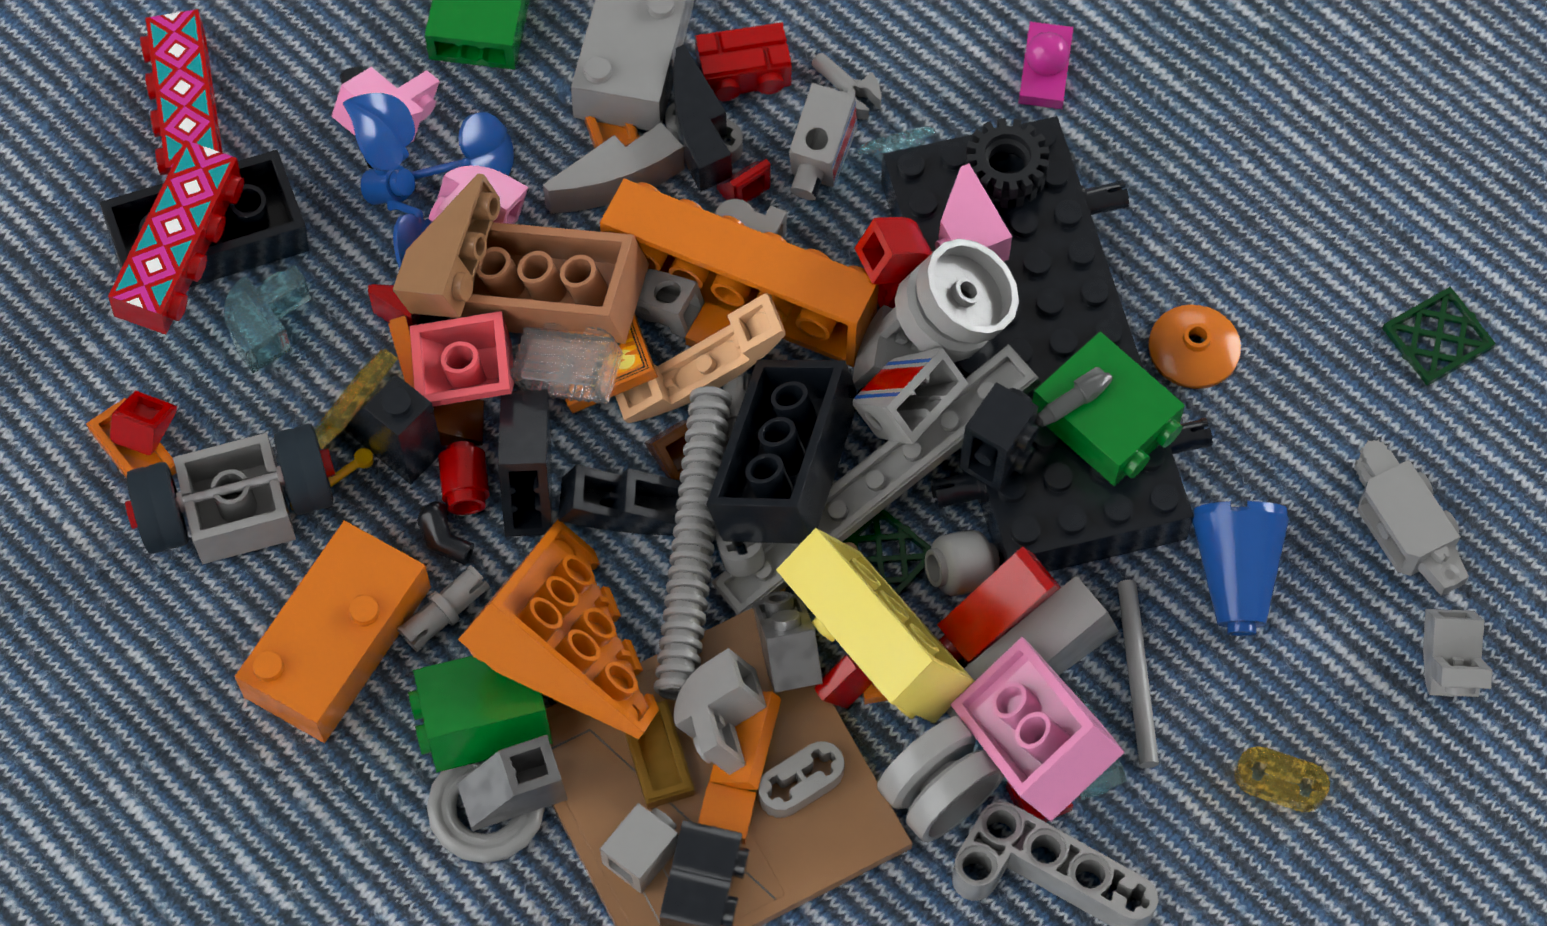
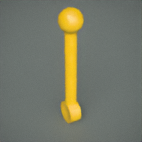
(362, 459)

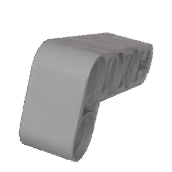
(1055, 877)

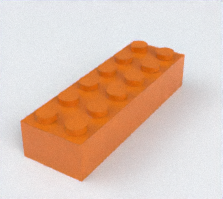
(816, 298)

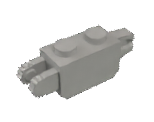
(1408, 519)

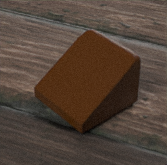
(460, 422)
(668, 449)

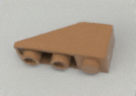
(445, 257)

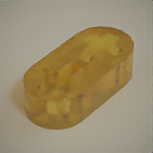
(1284, 768)

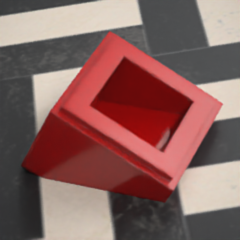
(747, 182)
(388, 305)
(141, 422)

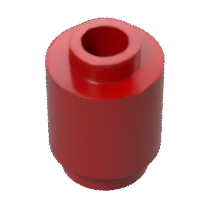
(464, 478)

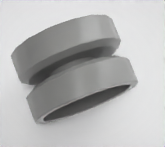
(957, 299)
(940, 779)

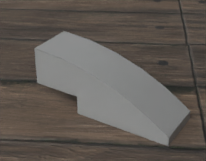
(597, 175)

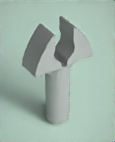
(842, 81)

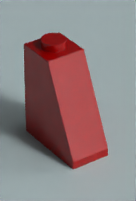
(997, 606)

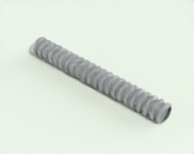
(692, 541)

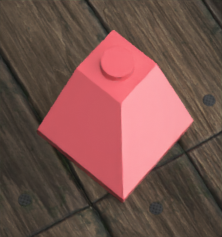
(462, 358)

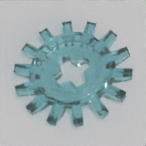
(897, 141)

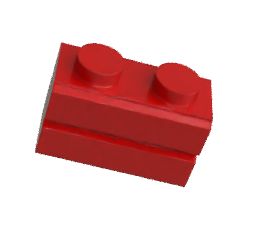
(745, 60)

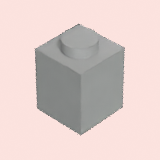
(640, 846)

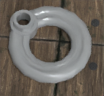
(469, 844)

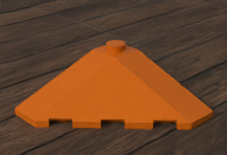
(559, 635)

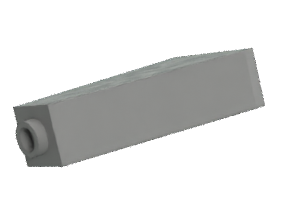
(1059, 630)

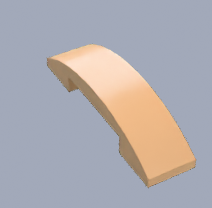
(712, 362)

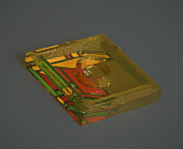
(354, 396)

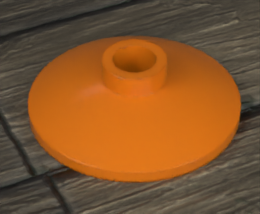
(1189, 362)

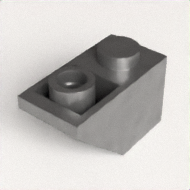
(787, 641)
(512, 784)

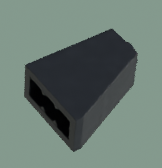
(398, 429)
(525, 462)

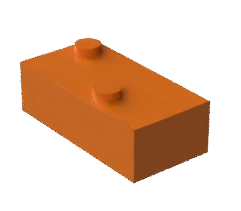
(333, 631)

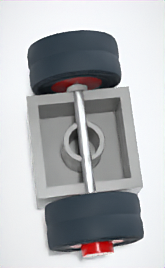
(231, 494)

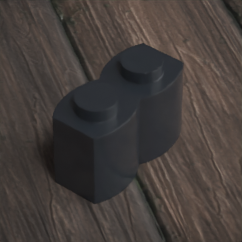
(703, 877)

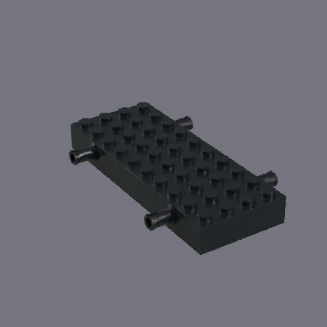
(1065, 298)

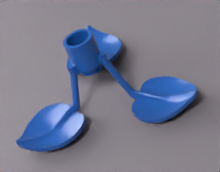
(385, 129)

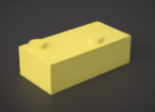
(874, 626)

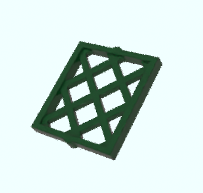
(1468, 319)
(904, 533)

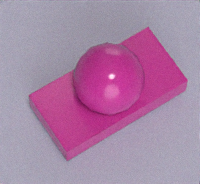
(1045, 65)

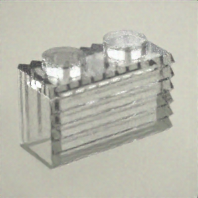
(567, 362)

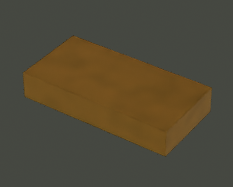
(660, 761)

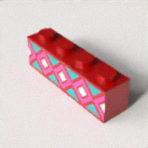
(180, 85)
(176, 238)

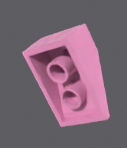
(1036, 730)

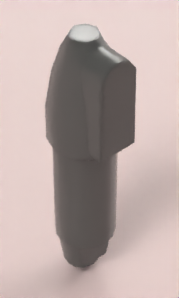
(1085, 390)

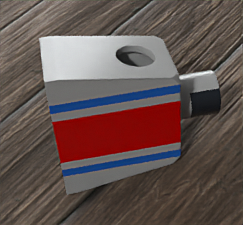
(822, 140)
(909, 395)

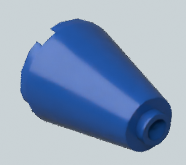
(1241, 560)

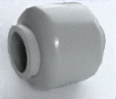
(960, 562)

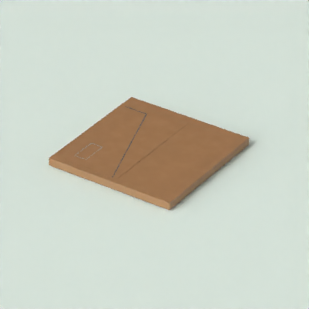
(788, 856)

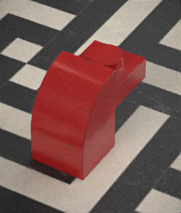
(890, 253)

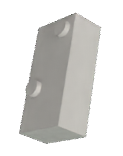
(629, 61)

